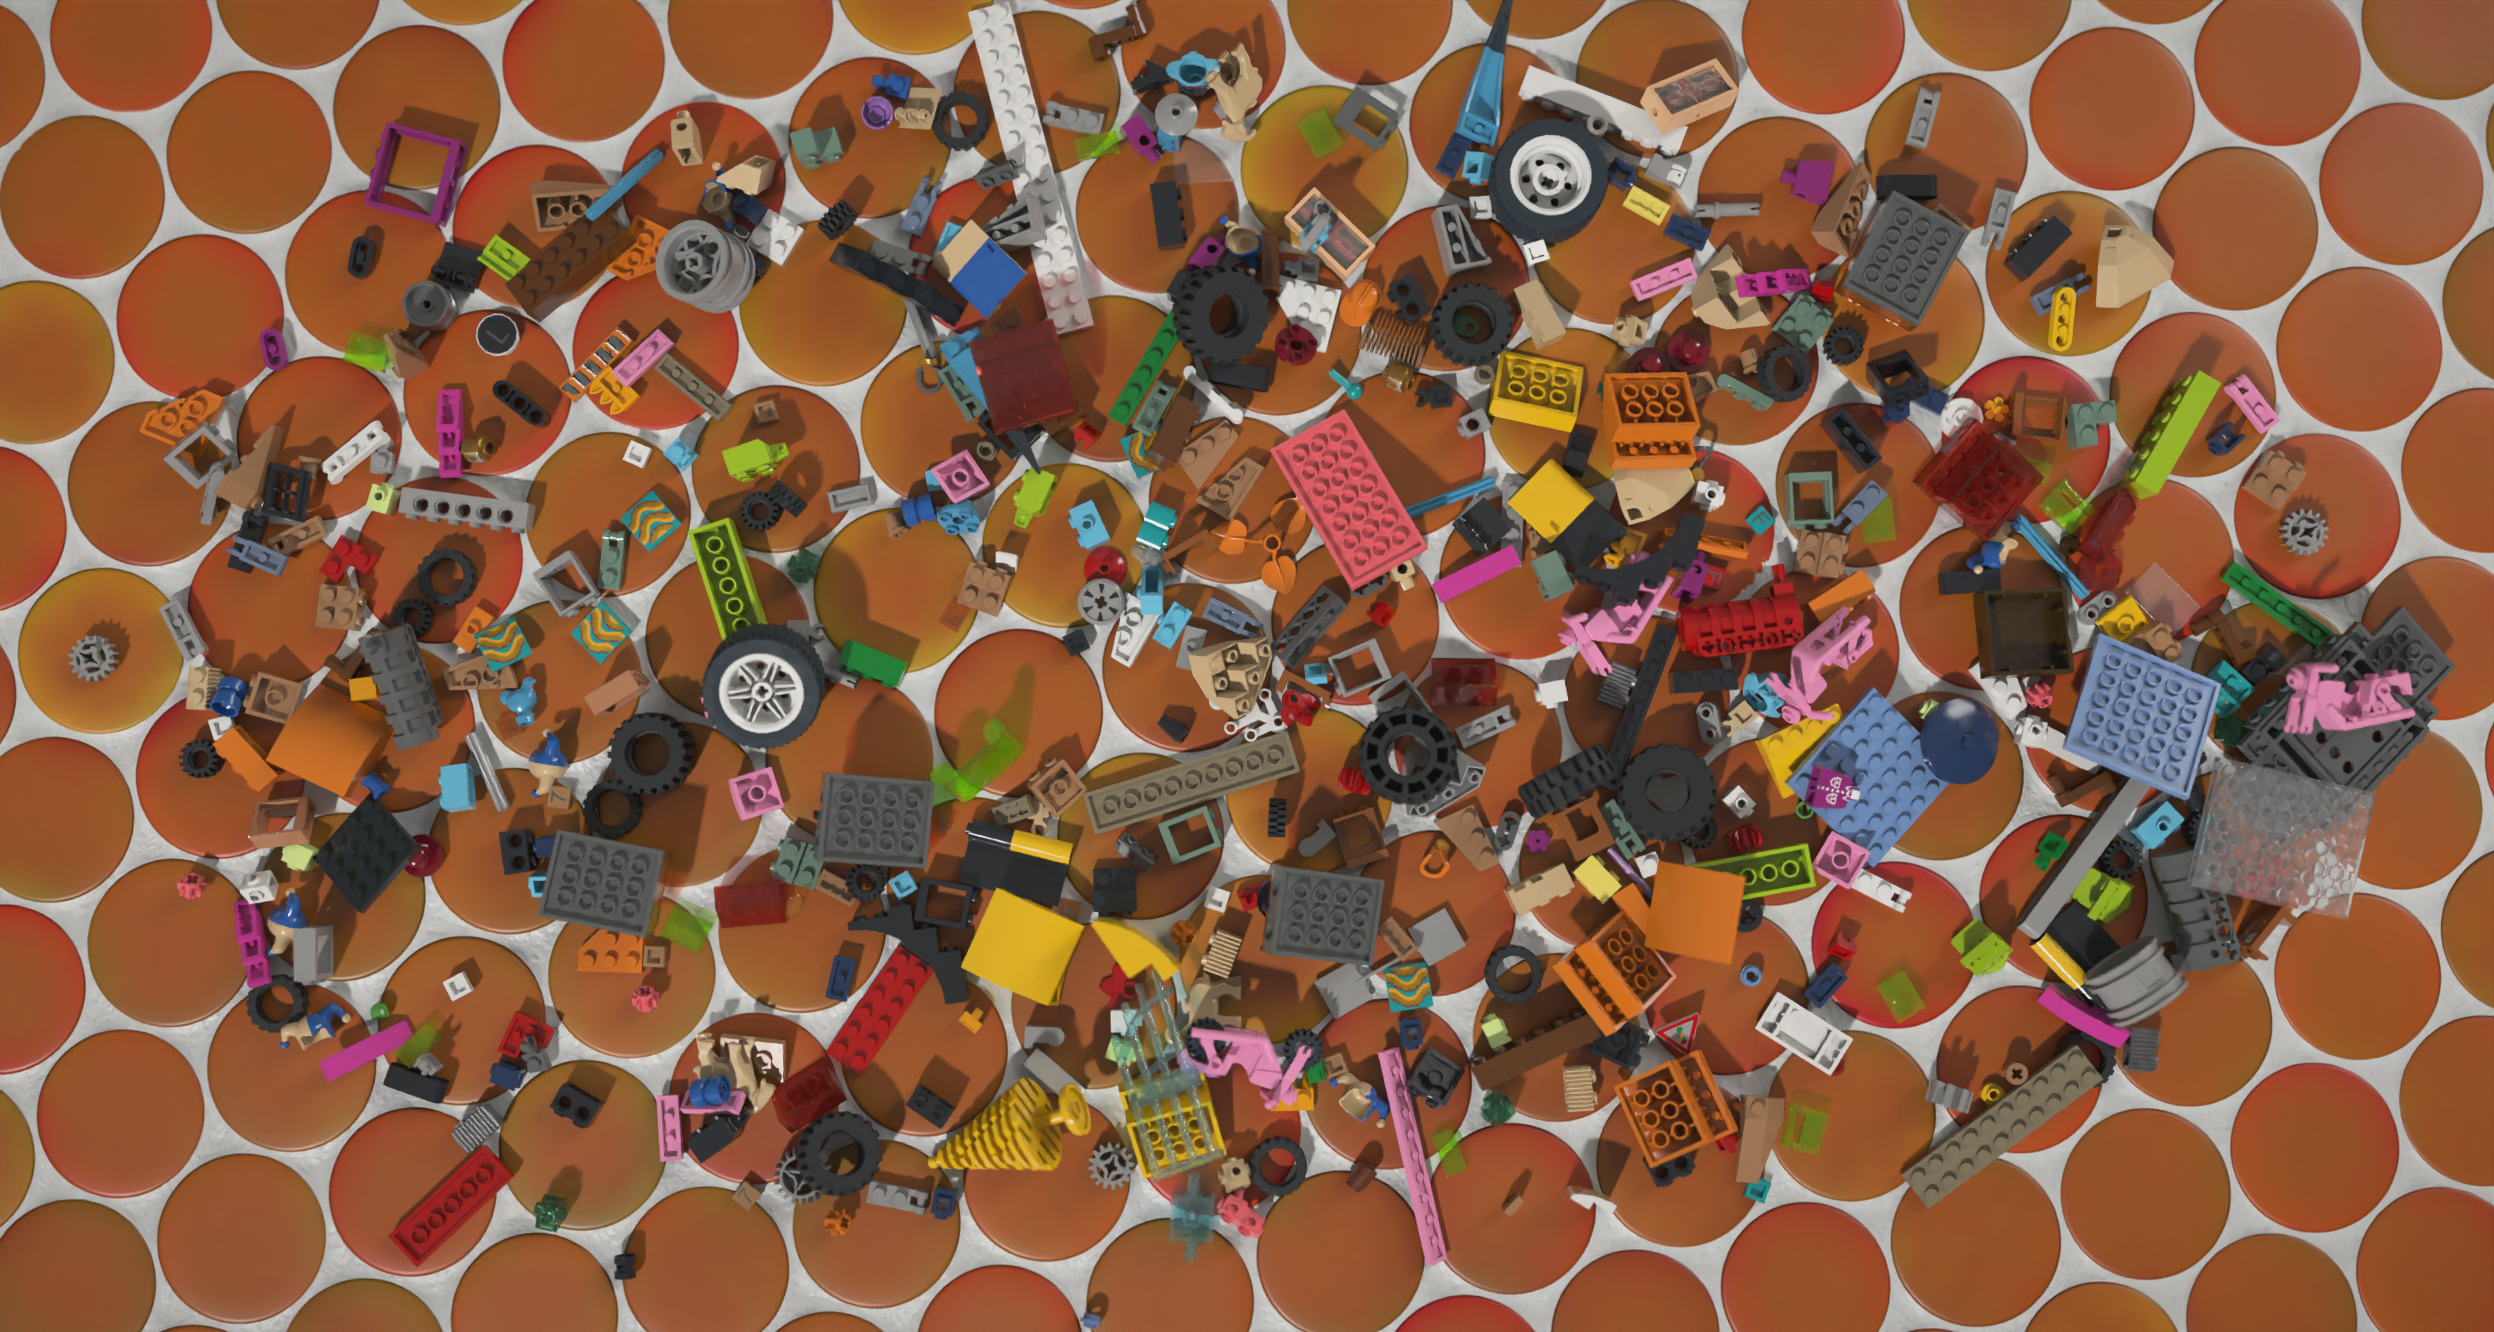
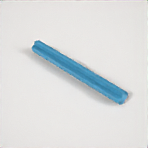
(624, 184)
(1450, 497)
(2051, 557)

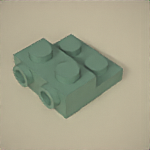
(1803, 323)
(796, 863)

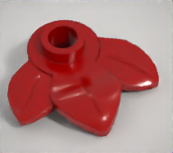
(1300, 710)
(1117, 987)

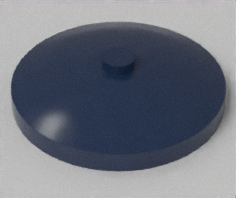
(1959, 741)

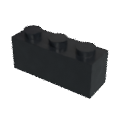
(1168, 215)
(2037, 247)
(1850, 441)
(1703, 681)

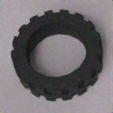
(965, 142)
(1801, 368)
(426, 569)
(591, 815)
(1536, 973)
(256, 1009)
(2107, 1053)
(1287, 1187)

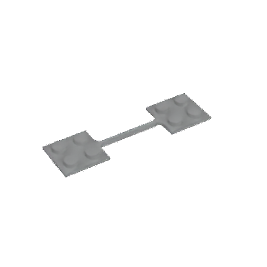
(1346, 988)

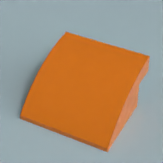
(1649, 420)
(331, 740)
(1694, 912)
(1614, 973)
(1675, 1108)

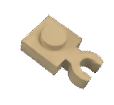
(1740, 716)
(1042, 812)

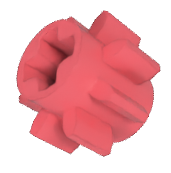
(2039, 695)
(191, 885)
(645, 998)

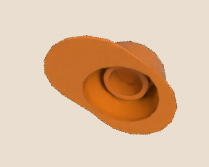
(1360, 303)

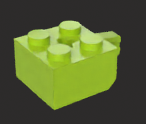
(754, 459)
(1033, 496)

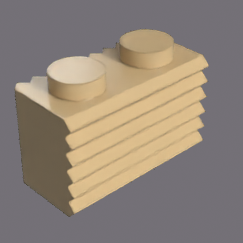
(201, 687)
(1222, 952)
(1578, 1088)

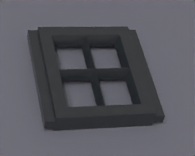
(272, 488)

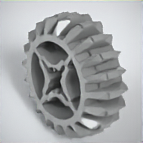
(795, 1192)

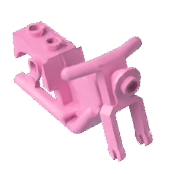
(1611, 625)
(1811, 656)
(2341, 710)

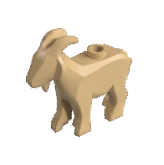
(1238, 94)
(1204, 1003)
(736, 1068)

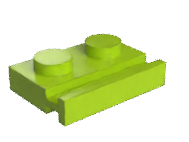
(503, 258)

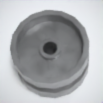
(430, 306)

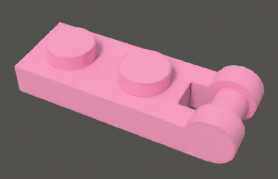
(2252, 404)

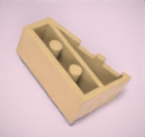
(1538, 314)
(1539, 889)

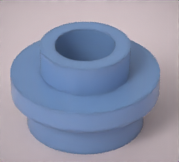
(1756, 978)
(1091, 1321)

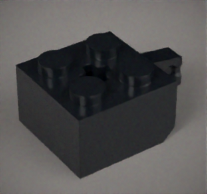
(721, 1132)

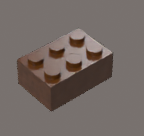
(1173, 433)

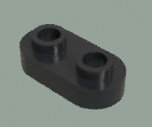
(360, 258)

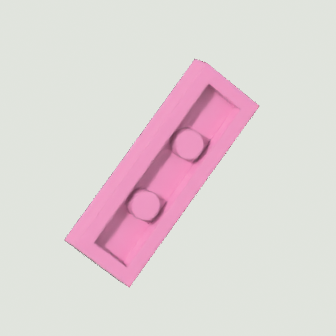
(1663, 280)
(642, 358)
(733, 1106)
(670, 1127)

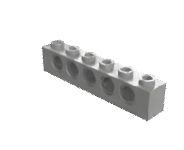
(412, 501)

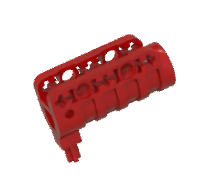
(1743, 621)

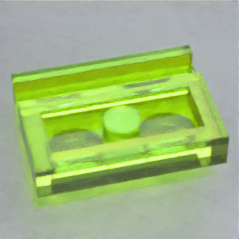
(1319, 134)
(366, 352)
(1880, 524)
(686, 929)
(1900, 996)

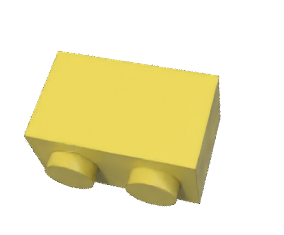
(1596, 878)

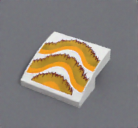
(1587, 1196)

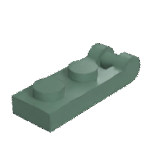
(1743, 392)
(961, 393)
(1154, 407)
(612, 560)
(1620, 829)

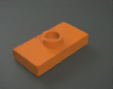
(476, 622)

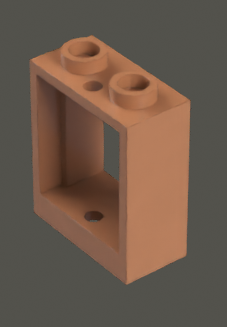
(617, 693)
(303, 824)

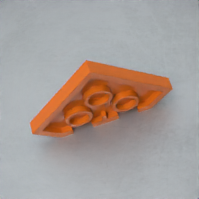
(642, 255)
(181, 417)
(612, 953)

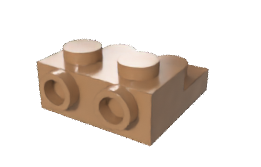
(2274, 478)
(1820, 554)
(984, 588)
(341, 607)
(2156, 640)
(272, 697)
(1056, 786)

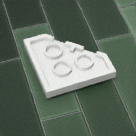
(1310, 307)

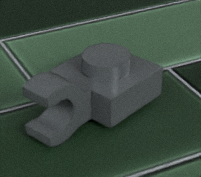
(1306, 269)
(534, 1057)

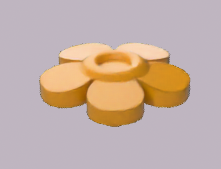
(1995, 409)

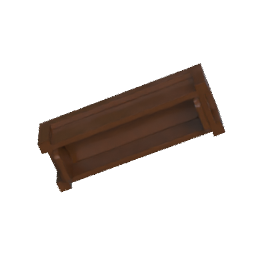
(1270, 262)

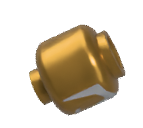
(1398, 377)
(477, 448)

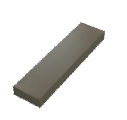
(693, 387)

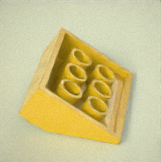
(1536, 391)
(1791, 744)

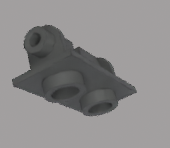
(995, 176)
(1129, 845)

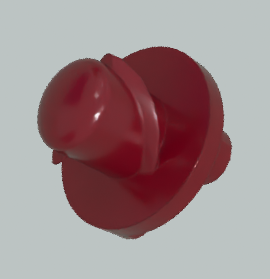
(1295, 345)
(1687, 352)
(1648, 361)
(428, 859)

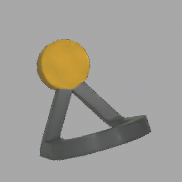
(927, 363)
(1697, 472)

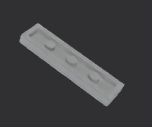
(1512, 519)

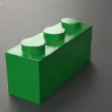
(872, 664)

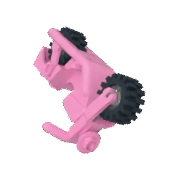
(1256, 1054)

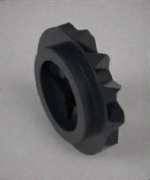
(1754, 911)

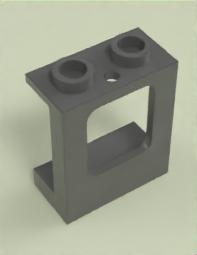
(1351, 109)

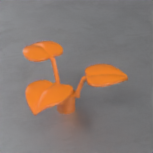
(1280, 572)

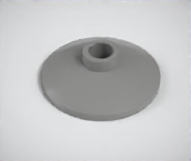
(1172, 124)

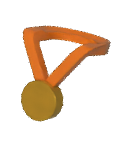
(1441, 847)

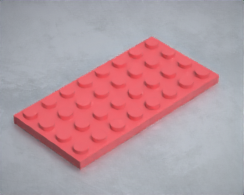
(1348, 499)

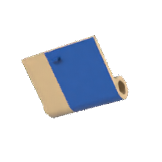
(978, 269)

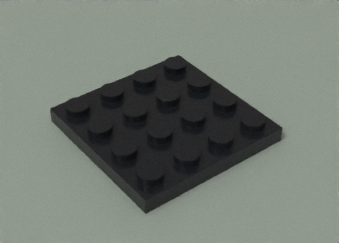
(367, 853)

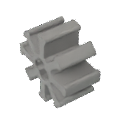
(1949, 1096)

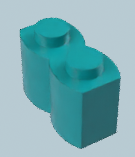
(1156, 526)

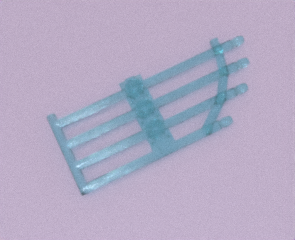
(1162, 1087)

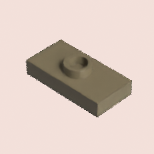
(1014, 810)

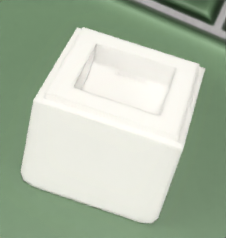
(1007, 561)

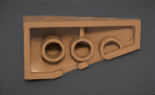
(564, 202)
(1839, 217)
(404, 355)
(248, 482)
(1758, 1129)

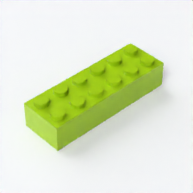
(2169, 434)
(727, 576)
(1767, 870)

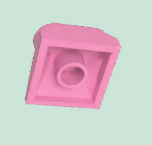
(960, 477)
(755, 793)
(1840, 860)

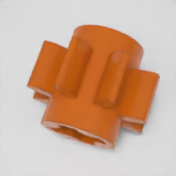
(1183, 933)
(837, 1221)

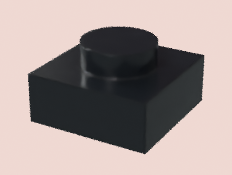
(1076, 642)

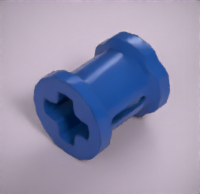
(375, 785)

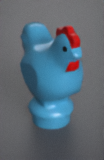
(522, 701)

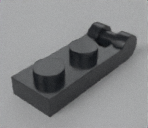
(247, 533)

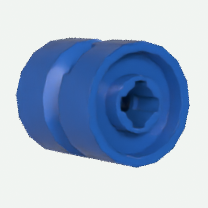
(915, 510)
(229, 696)
(710, 1091)

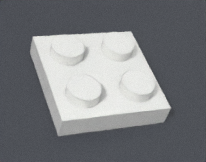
(775, 237)

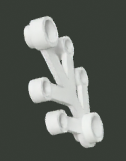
(1256, 715)

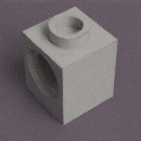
(1481, 419)

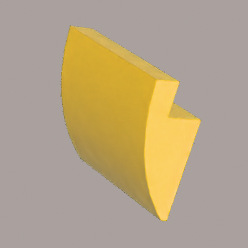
(1022, 946)
(1135, 947)
(1172, 1126)

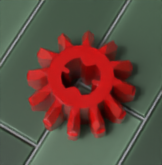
(1353, 781)
(1745, 837)

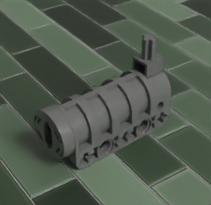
(403, 685)
(2193, 916)

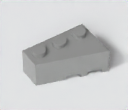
(1018, 225)
(1456, 242)

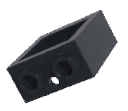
(1891, 365)
(1014, 454)
(924, 896)

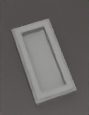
(850, 498)

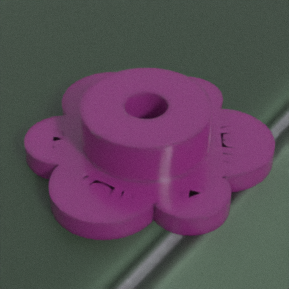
(1543, 841)

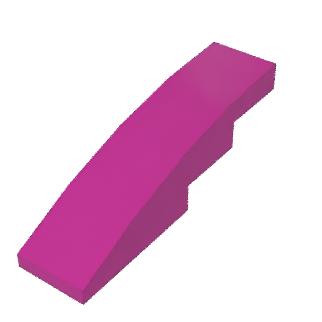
(1773, 283)
(451, 433)
(1476, 574)
(253, 941)
(2087, 1019)
(366, 1050)

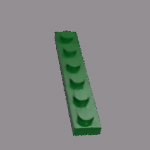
(1145, 373)
(2274, 604)

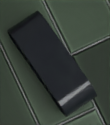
(1911, 186)
(1240, 376)
(512, 400)
(1968, 582)
(414, 1083)

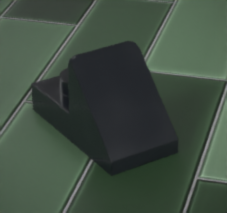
(1157, 78)
(1576, 454)
(2266, 660)

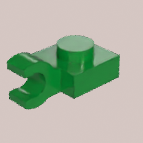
(2051, 848)

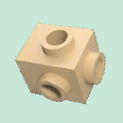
(1629, 330)
(1231, 1181)

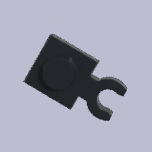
(1437, 397)

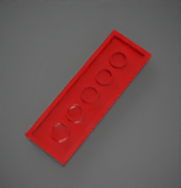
(880, 1010)
(451, 1206)

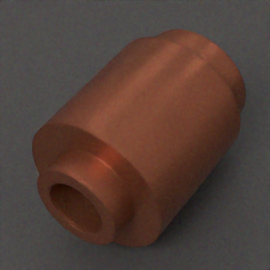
(1361, 1175)

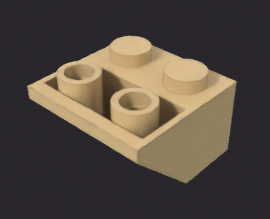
(750, 176)

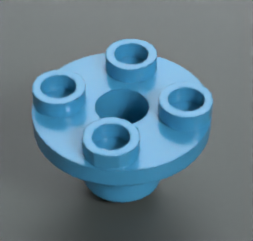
(959, 518)

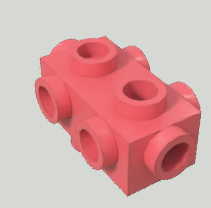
(1236, 1211)

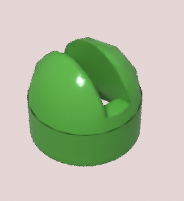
(1799, 810)
(379, 1011)

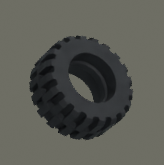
(1496, 312)
(624, 748)
(868, 1153)

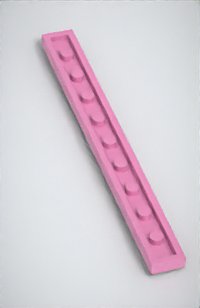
(1412, 1156)

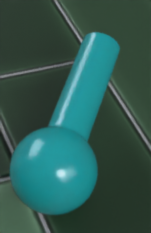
(1353, 390)

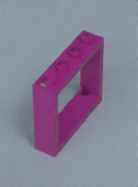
(448, 182)

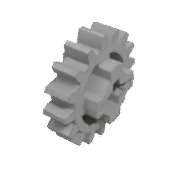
(2295, 526)
(86, 664)
(1102, 1162)

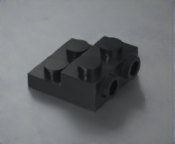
(1114, 891)
(1622, 1046)
(1434, 1079)

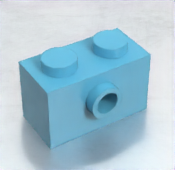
(1089, 525)
(1151, 591)
(1172, 625)
(457, 787)
(2156, 825)

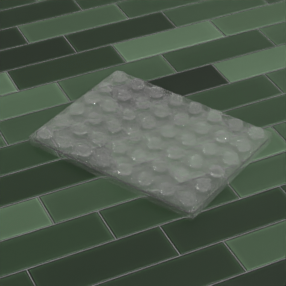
(2281, 838)

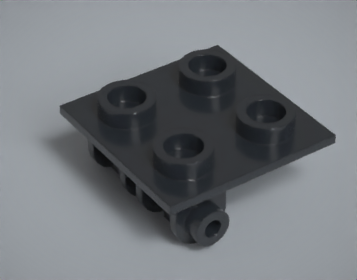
(458, 267)
(1481, 526)

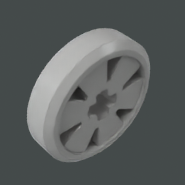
(1089, 607)

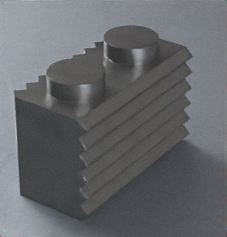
(1616, 686)
(2140, 1049)
(477, 1128)

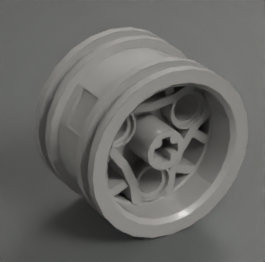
(711, 261)
(2135, 981)

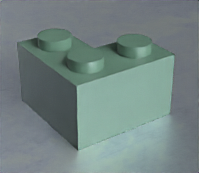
(817, 147)
(2082, 422)
(1552, 576)

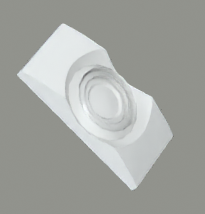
(1803, 1033)

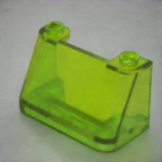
(986, 766)

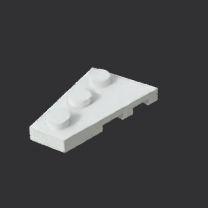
(1132, 631)
(2003, 691)

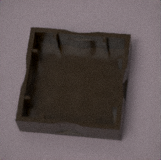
(2023, 633)

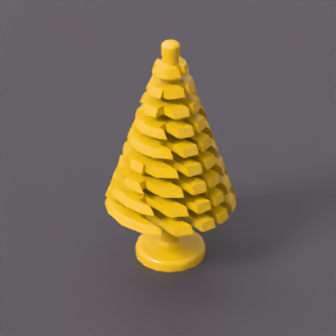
(1017, 1131)

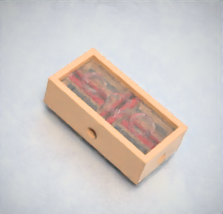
(1689, 96)
(1346, 245)

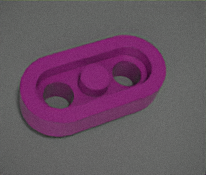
(275, 350)

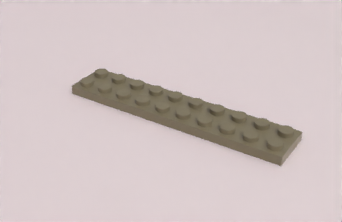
(1191, 782)
(2001, 1126)

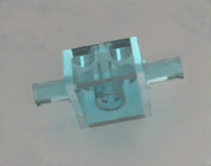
(1203, 1208)

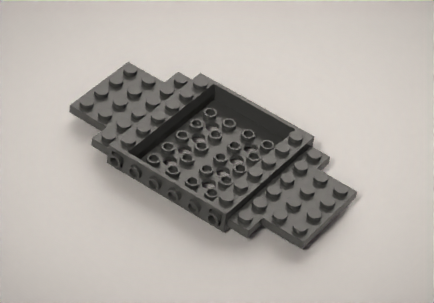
(2393, 645)

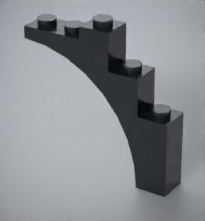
(896, 281)
(1651, 572)
(926, 942)

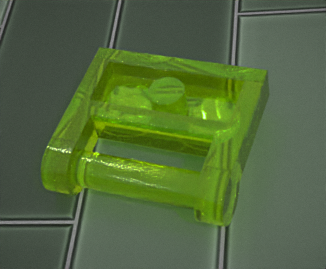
(2061, 511)
(1811, 1130)

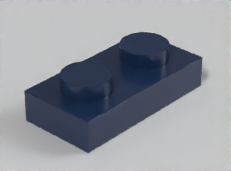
(1453, 156)
(1686, 232)
(1933, 402)
(841, 978)
(1825, 985)

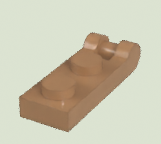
(299, 536)

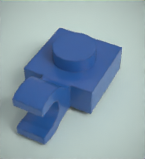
(895, 86)

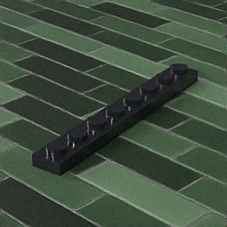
(1640, 700)

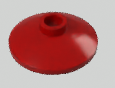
(1107, 557)

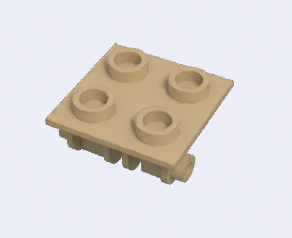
(919, 108)

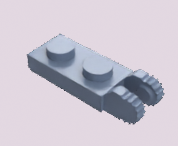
(921, 208)
(2042, 301)
(1861, 507)
(260, 556)
(1229, 617)

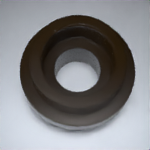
(2069, 544)

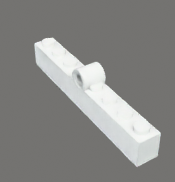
(1599, 110)

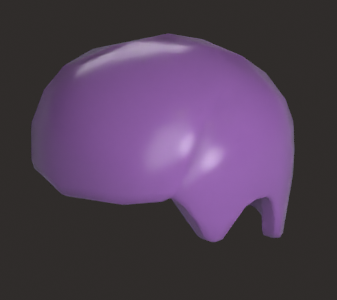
(877, 113)

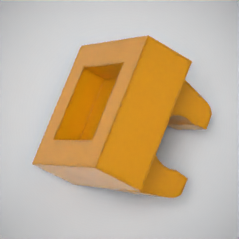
(971, 1021)

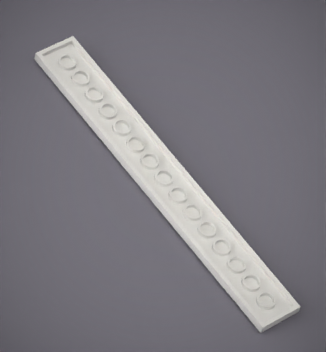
(1025, 142)

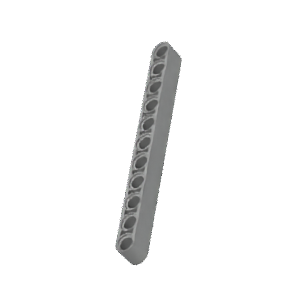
(2081, 857)

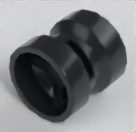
(625, 1266)

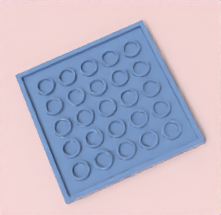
(2142, 716)
(1886, 765)

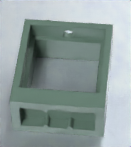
(1825, 479)
(1170, 843)

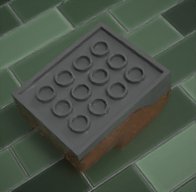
(1901, 261)
(873, 820)
(605, 884)
(1322, 915)

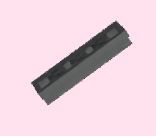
(1310, 629)

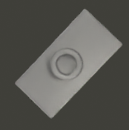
(1192, 641)

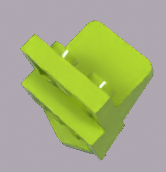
(2103, 895)
(1981, 949)

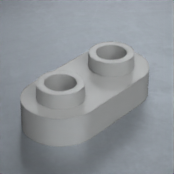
(1309, 239)
(2096, 606)
(1712, 723)

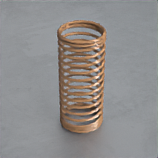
(1367, 335)

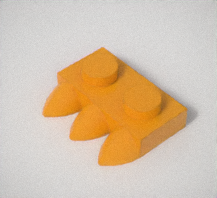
(613, 391)
(1631, 543)
(1304, 1100)

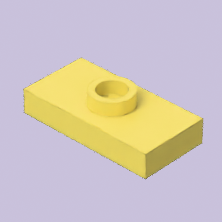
(1646, 205)

